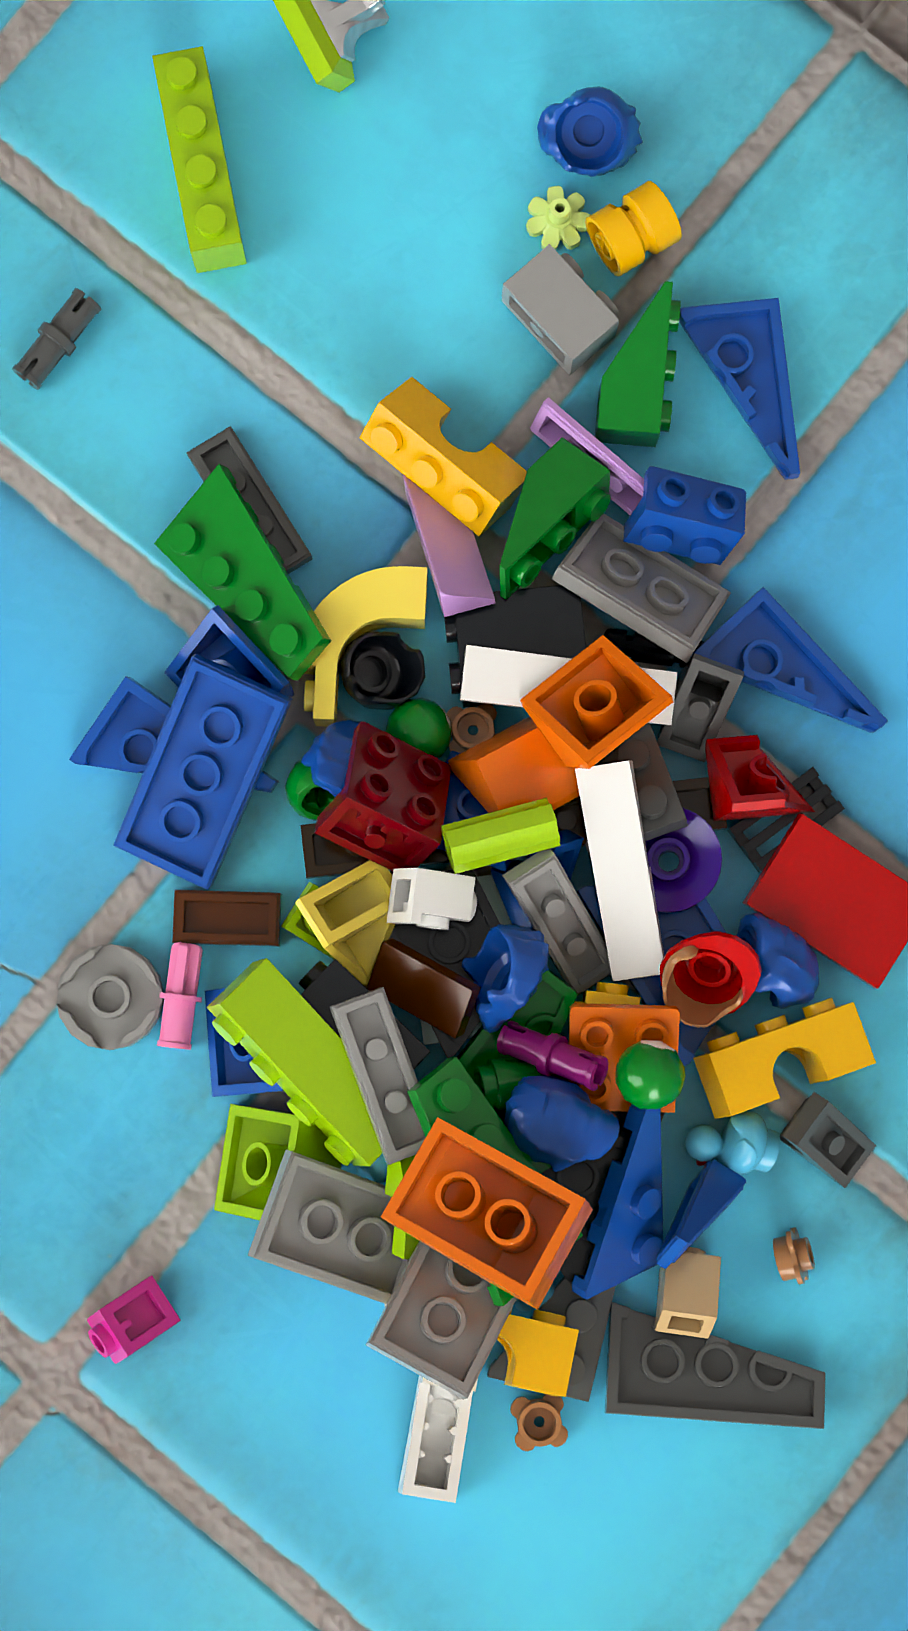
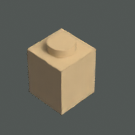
(689, 1294)

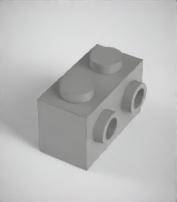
(561, 308)

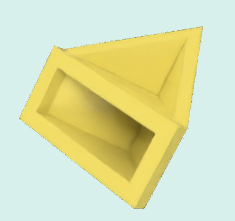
(352, 917)

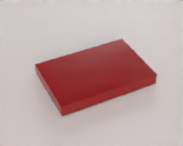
(835, 900)

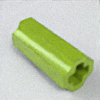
(501, 835)

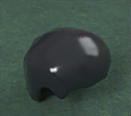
(381, 670)

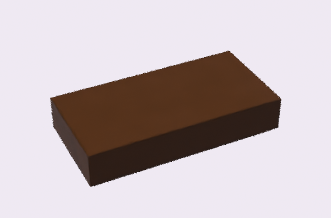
(227, 918)
(424, 987)

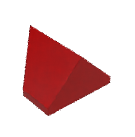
(747, 782)

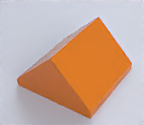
(594, 704)
(515, 769)

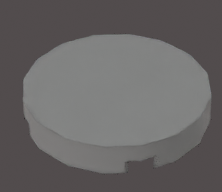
(109, 997)

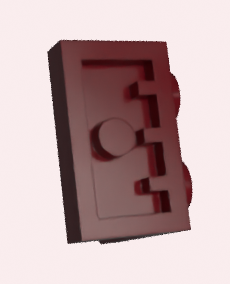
(389, 801)

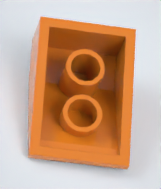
(488, 1212)

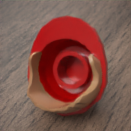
(709, 976)

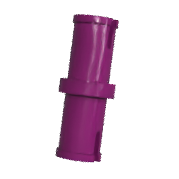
(552, 1055)

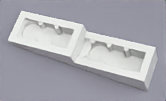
(508, 676)
(621, 869)
(435, 1443)

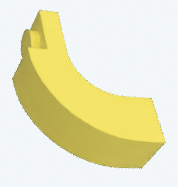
(360, 605)

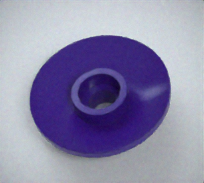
(697, 869)

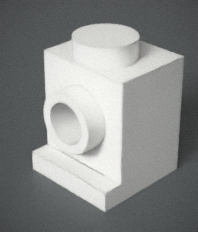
(430, 898)

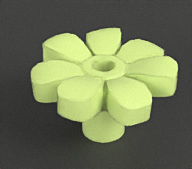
(557, 218)

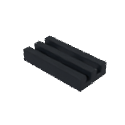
(821, 793)

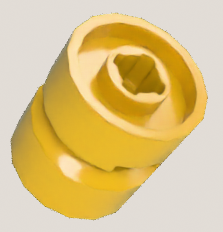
(640, 225)

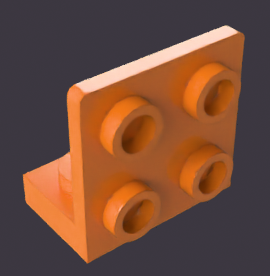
(612, 1029)

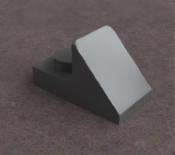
(700, 705)
(827, 1139)

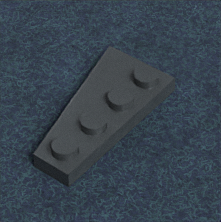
(704, 1378)

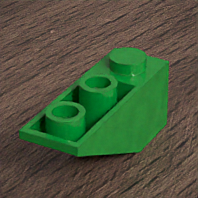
(633, 385)
(555, 502)

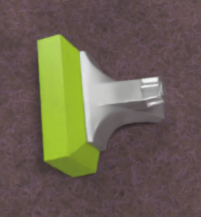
(328, 34)

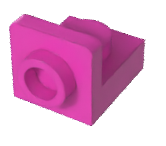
(131, 1321)

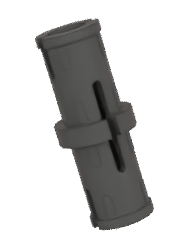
(56, 338)

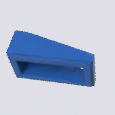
(702, 1204)

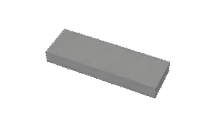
(560, 915)
(381, 1071)

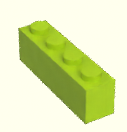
(199, 159)
(299, 1054)

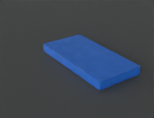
(202, 771)

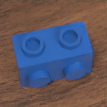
(687, 516)

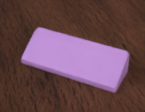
(554, 423)
(450, 554)

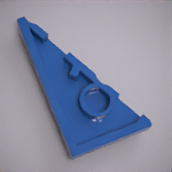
(748, 358)
(787, 662)
(128, 732)
(630, 1210)

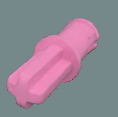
(180, 996)

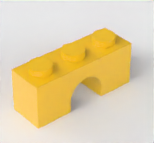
(467, 484)
(740, 1073)
(538, 1352)

